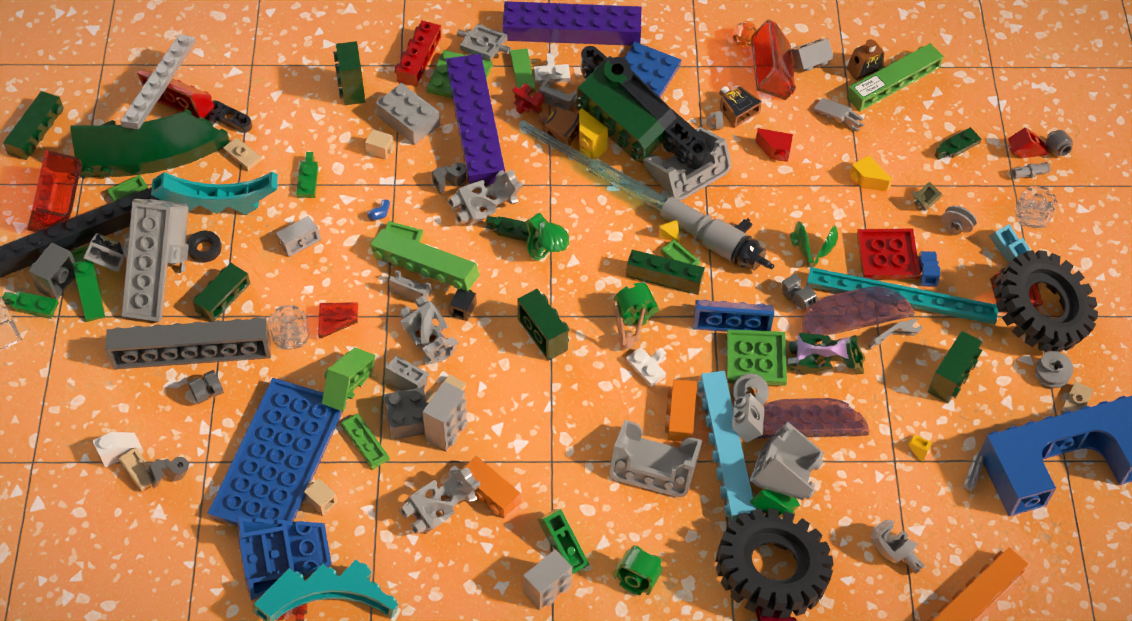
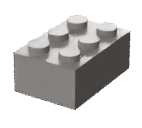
(408, 113)
(445, 416)

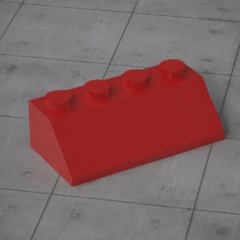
(182, 96)

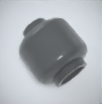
(1059, 143)

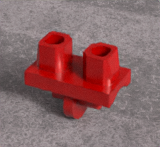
(525, 102)

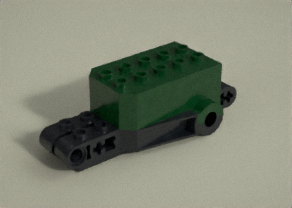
(634, 112)

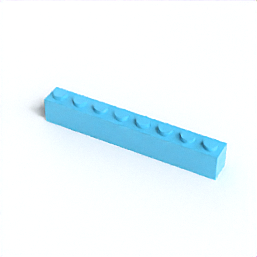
(726, 444)

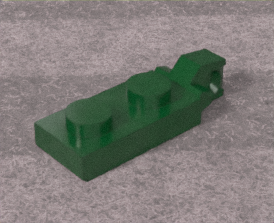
(958, 144)
(508, 227)

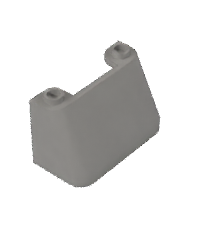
(683, 181)
(652, 463)
(787, 463)

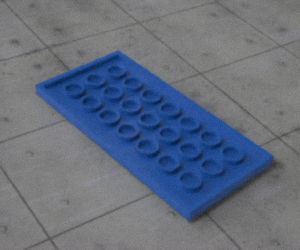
(276, 455)

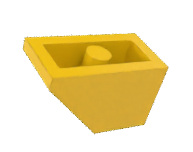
(870, 175)

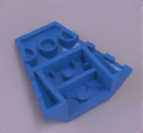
(275, 546)

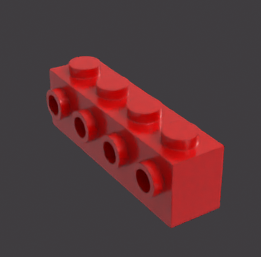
(418, 53)

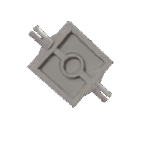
(483, 41)

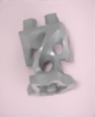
(471, 202)
(422, 319)
(459, 487)

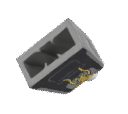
(105, 252)

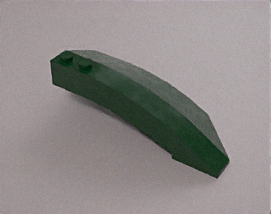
(146, 150)

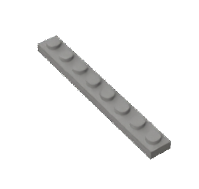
(158, 82)

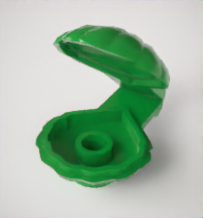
(545, 236)
(800, 239)

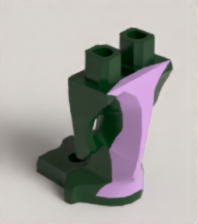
(811, 355)

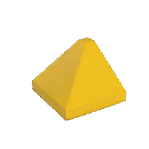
(669, 231)
(920, 446)

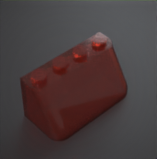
(772, 61)
(54, 190)

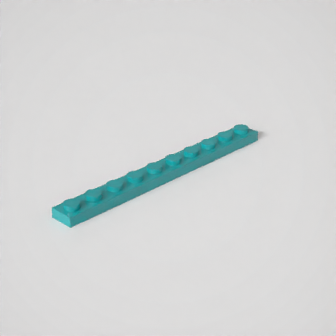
(916, 297)

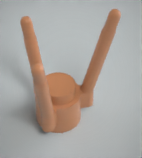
(626, 337)

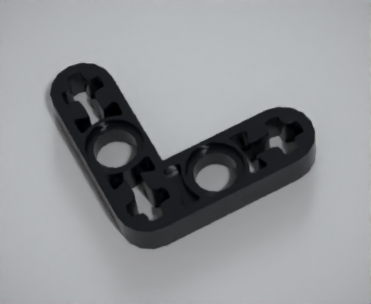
(223, 110)

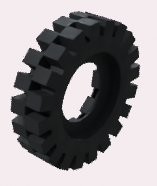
(1049, 333)
(787, 595)

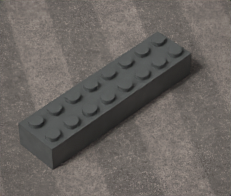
(188, 343)

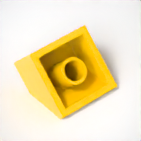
(592, 135)

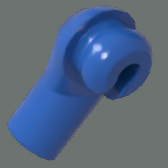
(379, 212)

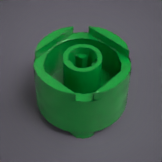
(631, 302)
(638, 571)

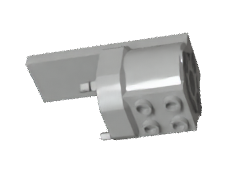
(154, 240)

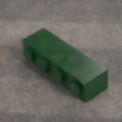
(33, 125)
(665, 272)

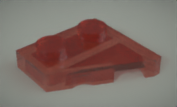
(336, 317)

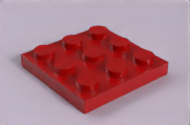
(888, 253)

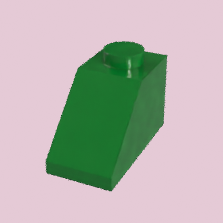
(773, 500)

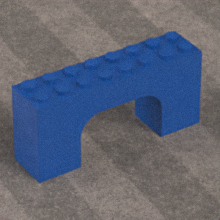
(1017, 454)

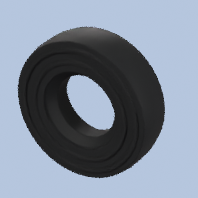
(204, 236)

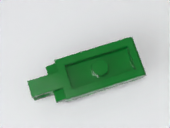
(308, 177)
(31, 304)

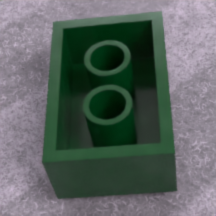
(349, 73)
(543, 324)
(956, 367)

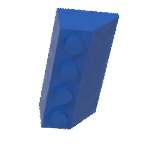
(732, 316)

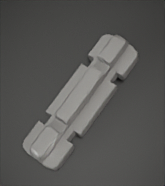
(973, 472)

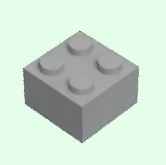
(547, 580)

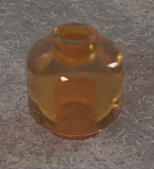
(743, 34)

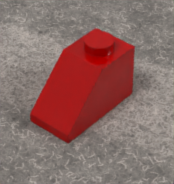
(774, 143)
(1027, 144)

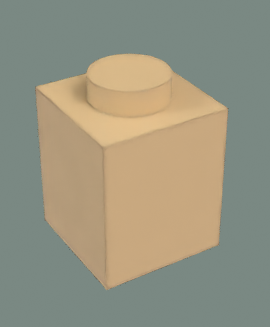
(379, 144)
(320, 496)

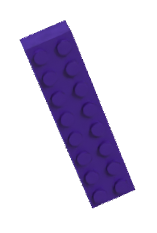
(572, 23)
(475, 118)

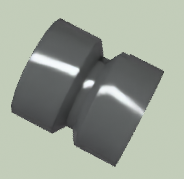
(200, 391)

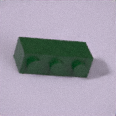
(221, 292)

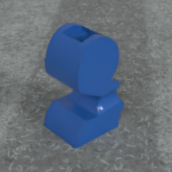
(930, 269)

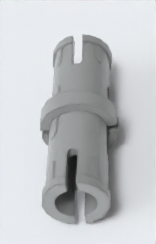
(1030, 170)

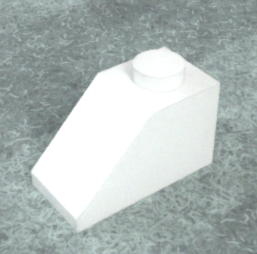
(115, 445)

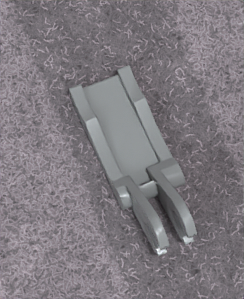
(839, 112)
(903, 328)

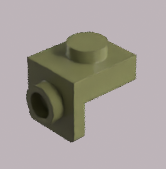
(926, 196)

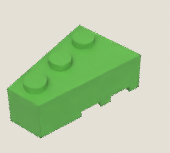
(345, 376)

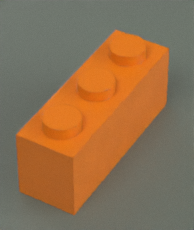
(681, 410)
(493, 489)

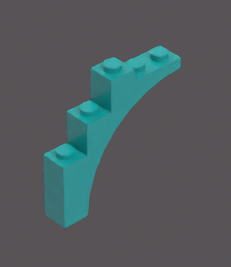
(214, 197)
(353, 585)

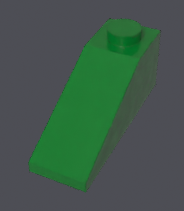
(89, 290)
(563, 539)

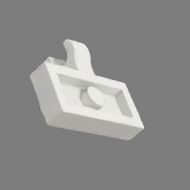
(552, 72)
(648, 366)

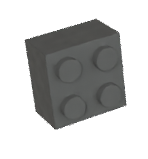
(49, 271)
(405, 412)

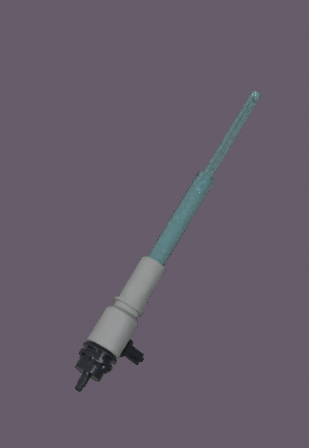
(716, 235)

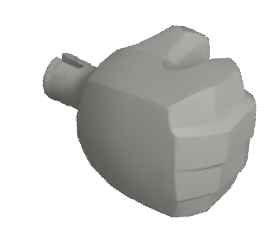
(898, 549)

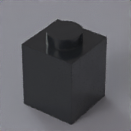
(463, 304)

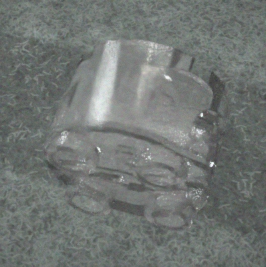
(1036, 207)
(289, 327)

